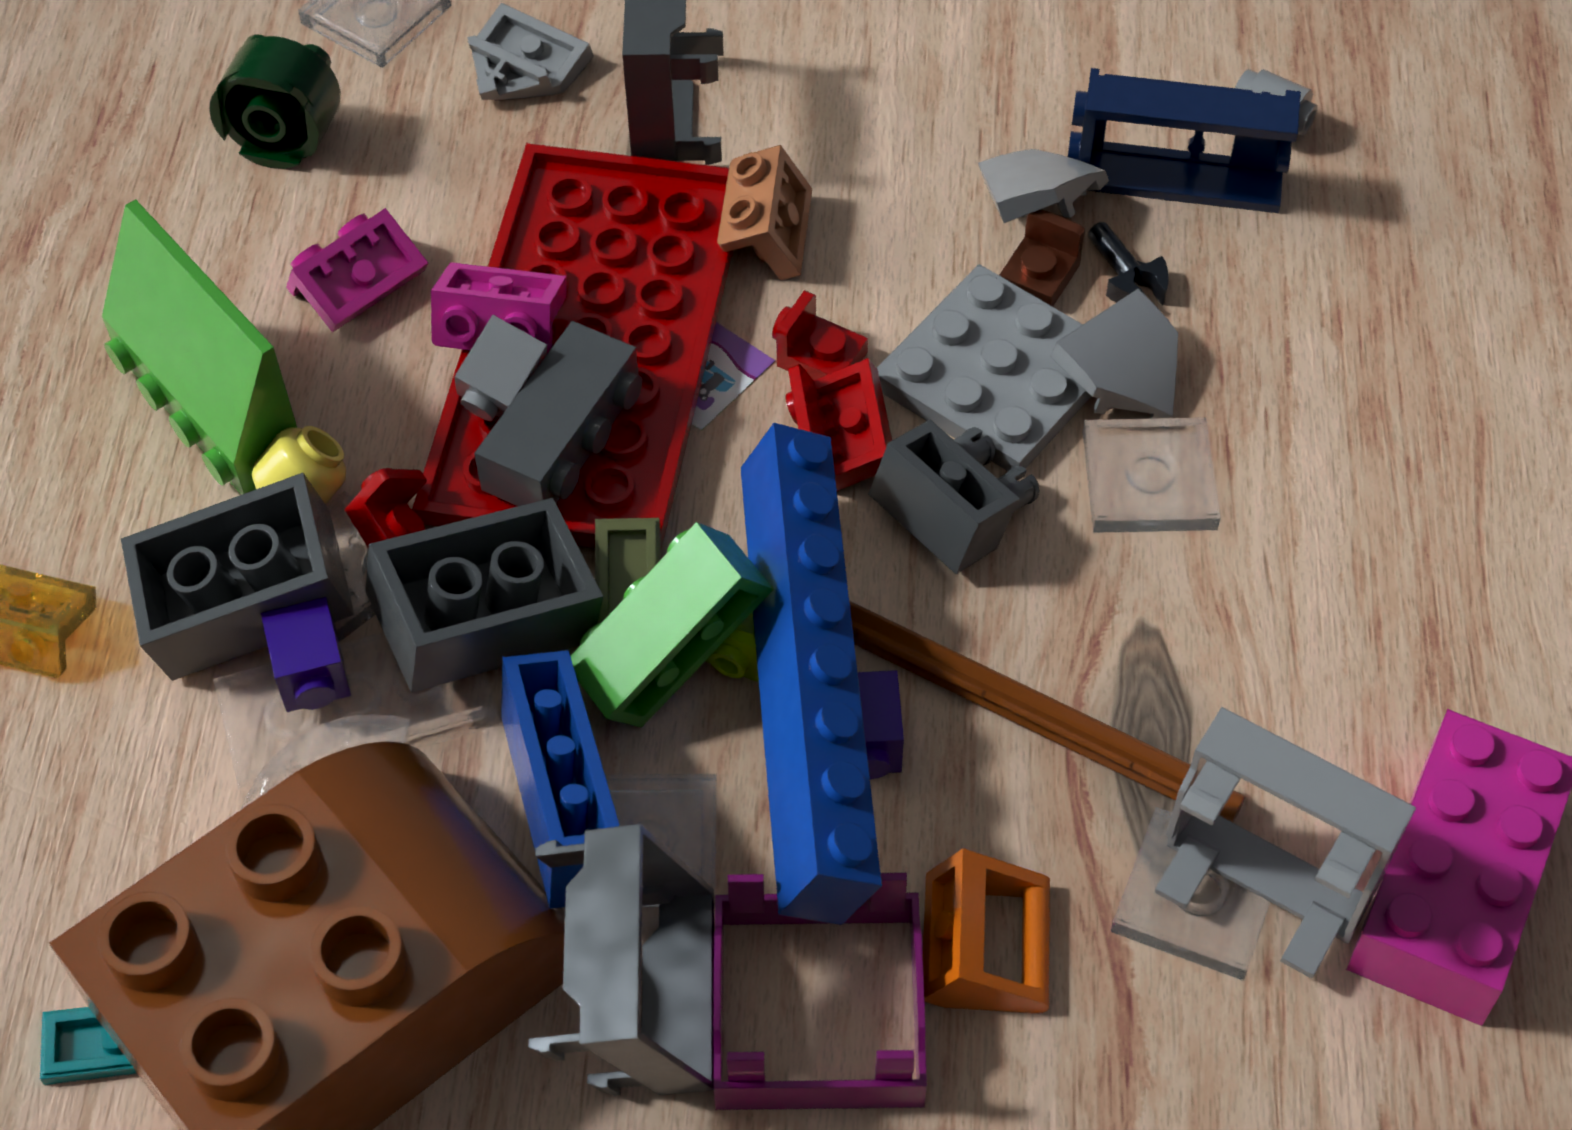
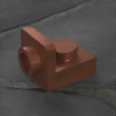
(1046, 256)

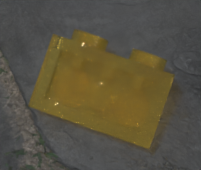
(38, 618)

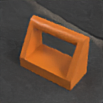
(957, 933)

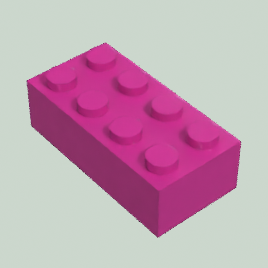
(1465, 868)

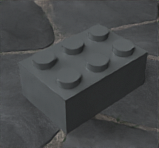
(215, 571)
(481, 593)

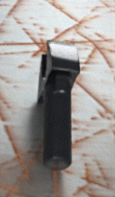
(1129, 270)

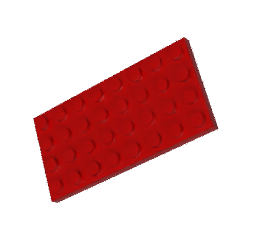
(638, 269)

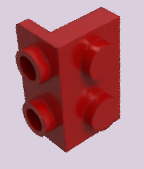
(847, 409)

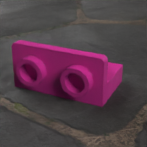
(356, 269)
(471, 293)

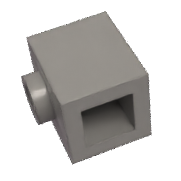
(497, 368)

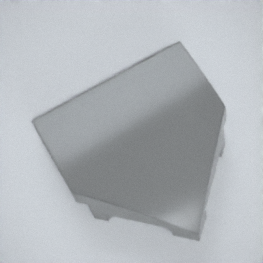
(525, 57)
(1036, 179)
(1124, 357)

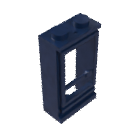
(1244, 180)

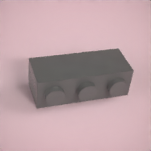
(559, 418)

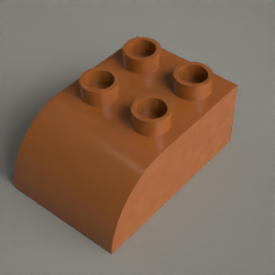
(320, 950)

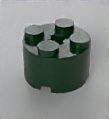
(276, 100)

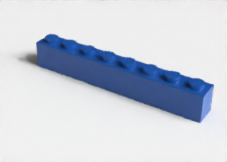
(809, 681)

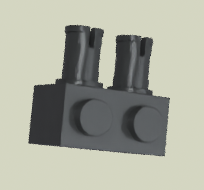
(947, 494)

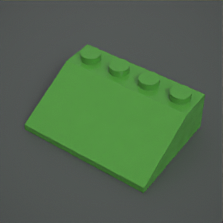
(192, 351)

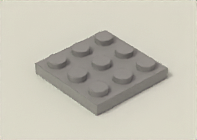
(988, 367)

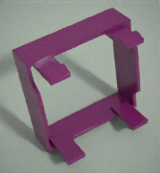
(746, 1070)

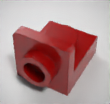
(813, 341)
(382, 507)

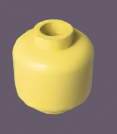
(306, 452)

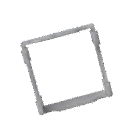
(1322, 896)

